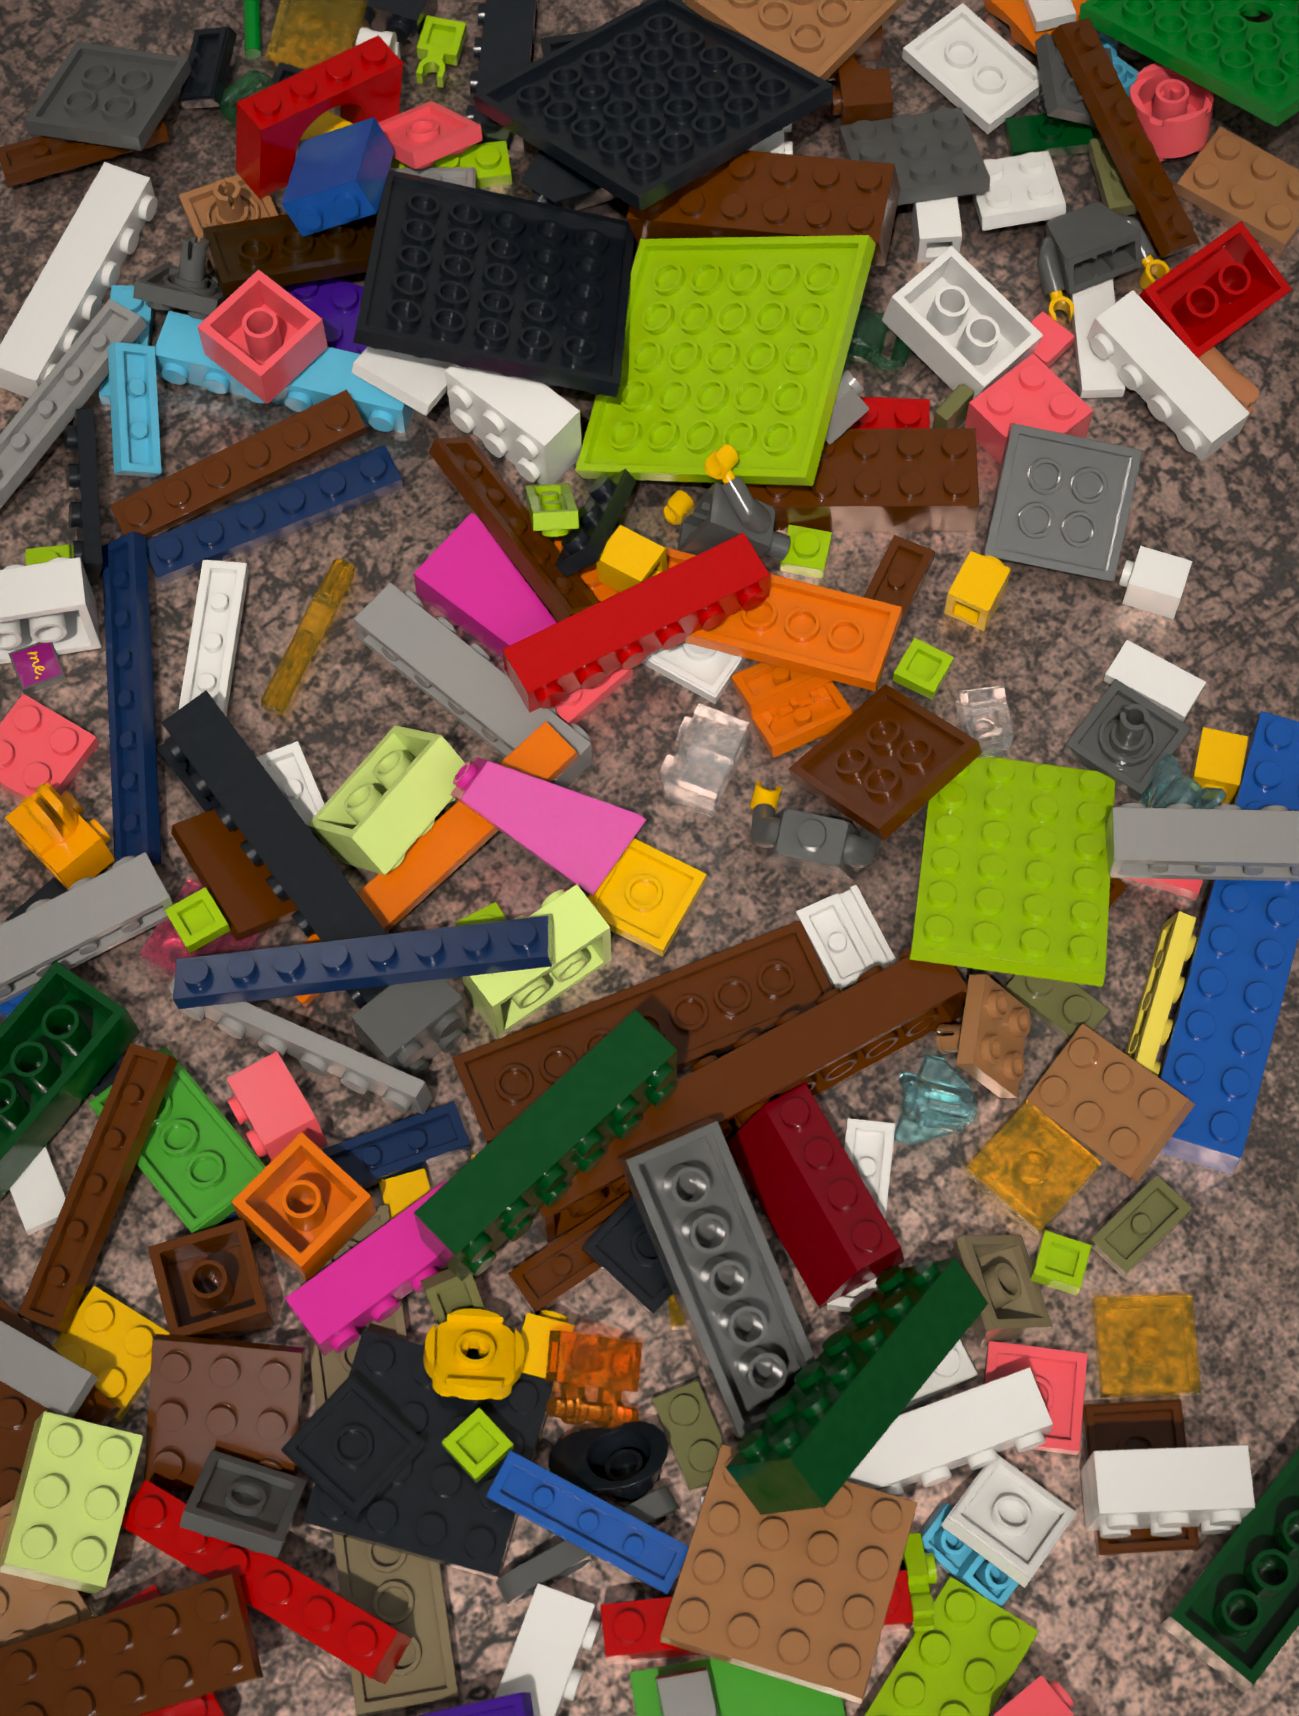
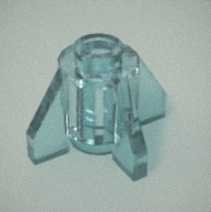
(1172, 788)
(935, 1101)

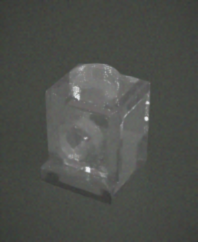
(987, 710)

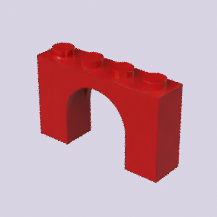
(273, 120)

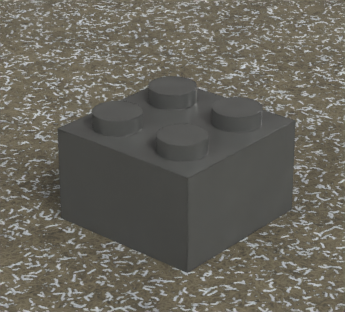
(411, 1024)

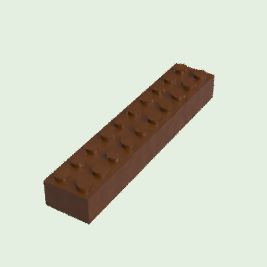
(816, 1047)

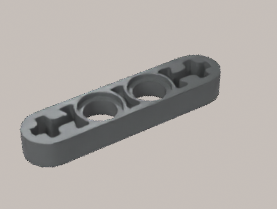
(567, 1558)

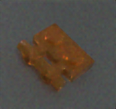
(592, 1362)

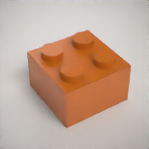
(304, 1206)

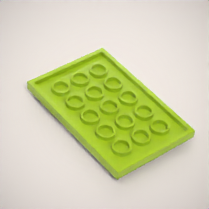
(1017, 872)

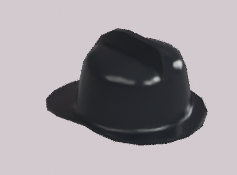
(613, 1460)

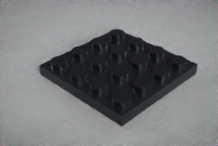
(434, 1503)

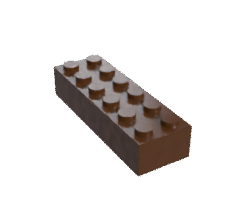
(779, 197)
(885, 484)

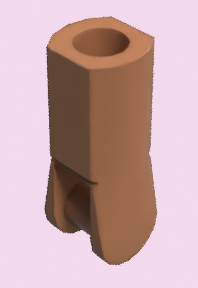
(1228, 375)

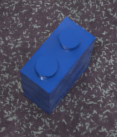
(338, 177)

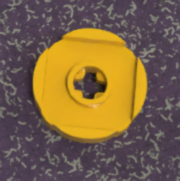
(473, 1378)

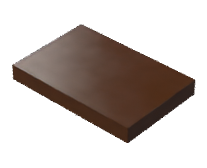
(230, 875)
(1134, 1427)

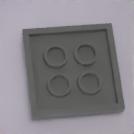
(108, 96)
(930, 153)
(1062, 502)

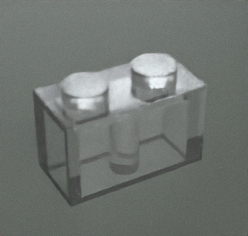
(704, 760)

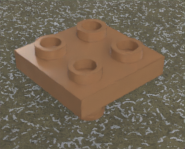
(223, 203)
(990, 1036)

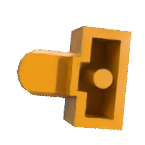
(60, 836)

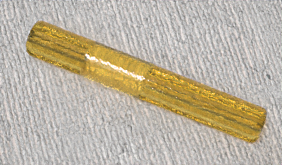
(308, 636)

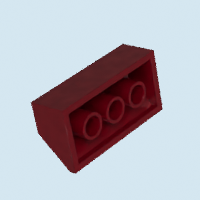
(814, 1197)

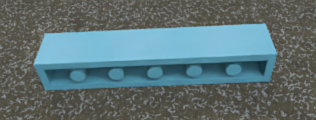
(183, 361)

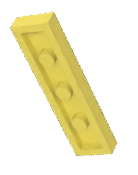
(1161, 989)

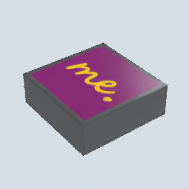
(37, 667)

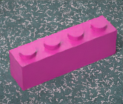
(365, 1282)

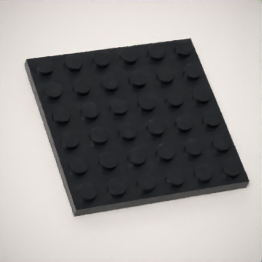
(653, 100)
(498, 284)

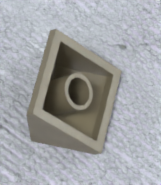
(1002, 1275)

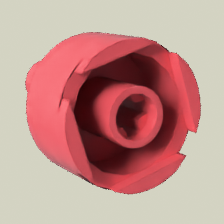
(1172, 111)

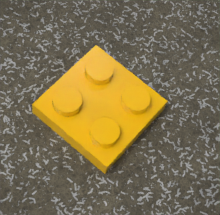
(648, 896)
(111, 1345)

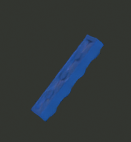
(588, 1522)

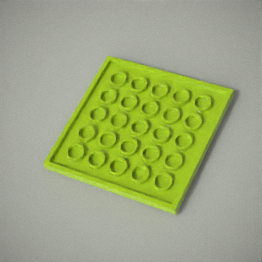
(730, 350)

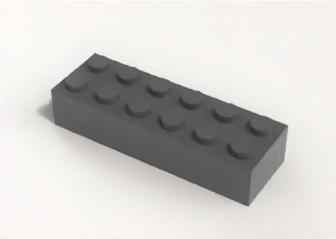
(719, 1270)

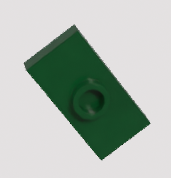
(1046, 133)

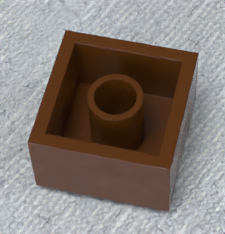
(211, 1283)

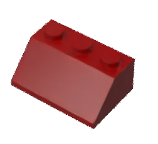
(1216, 290)

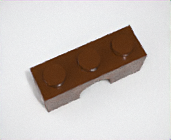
(862, 91)

